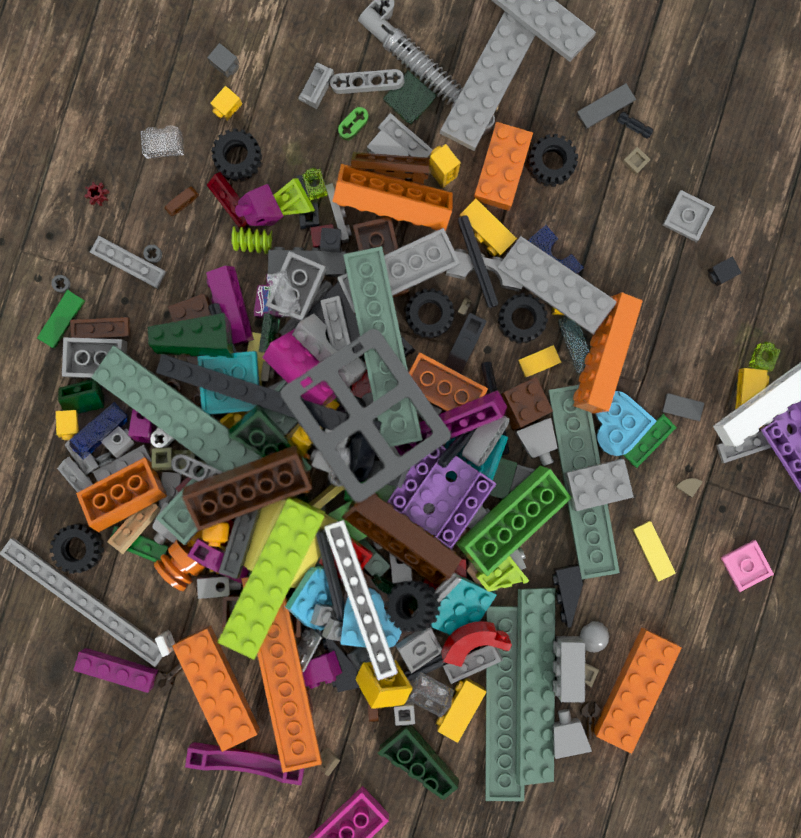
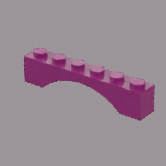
(210, 757)

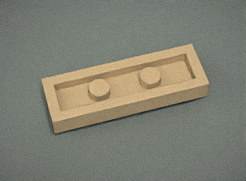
(133, 527)

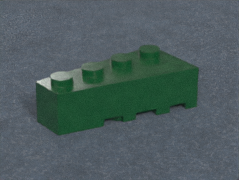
(194, 336)
(261, 435)
(417, 758)

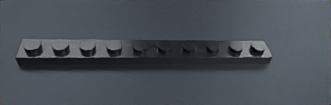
(243, 390)

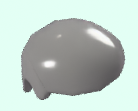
(595, 636)

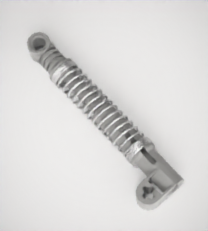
(395, 42)

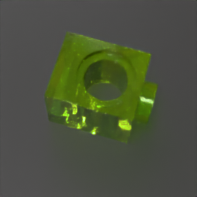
(318, 191)
(757, 361)

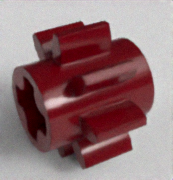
(94, 198)

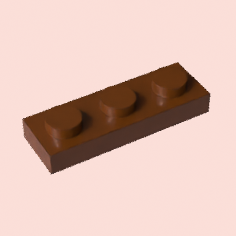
(100, 328)

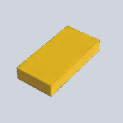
(539, 361)

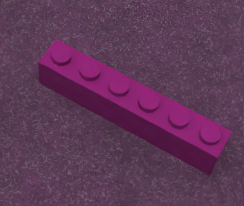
(464, 418)

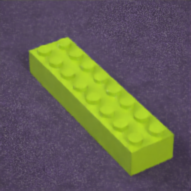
(271, 577)

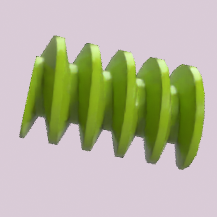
(252, 241)

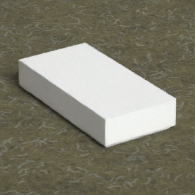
(165, 643)

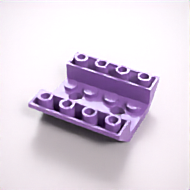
(784, 444)
(453, 501)

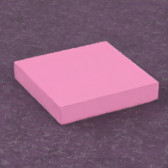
(747, 565)

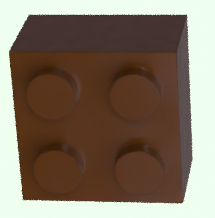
(525, 403)

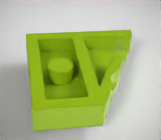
(293, 199)
(503, 576)

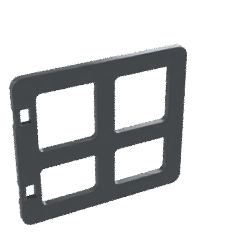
(362, 418)

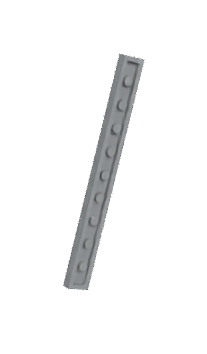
(82, 601)

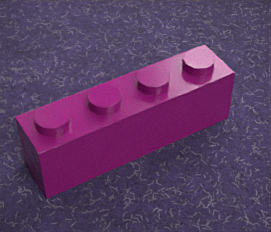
(228, 295)
(115, 670)

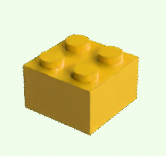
(384, 692)

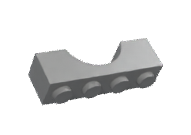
(466, 267)
(312, 336)

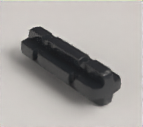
(635, 125)

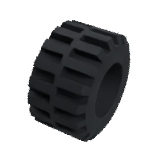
(232, 140)
(556, 145)
(436, 298)
(536, 309)
(61, 548)
(399, 610)

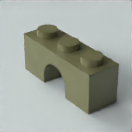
(163, 458)

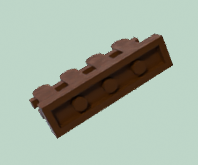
(393, 165)

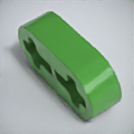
(349, 120)

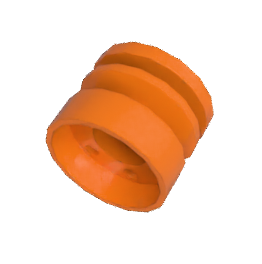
(176, 569)

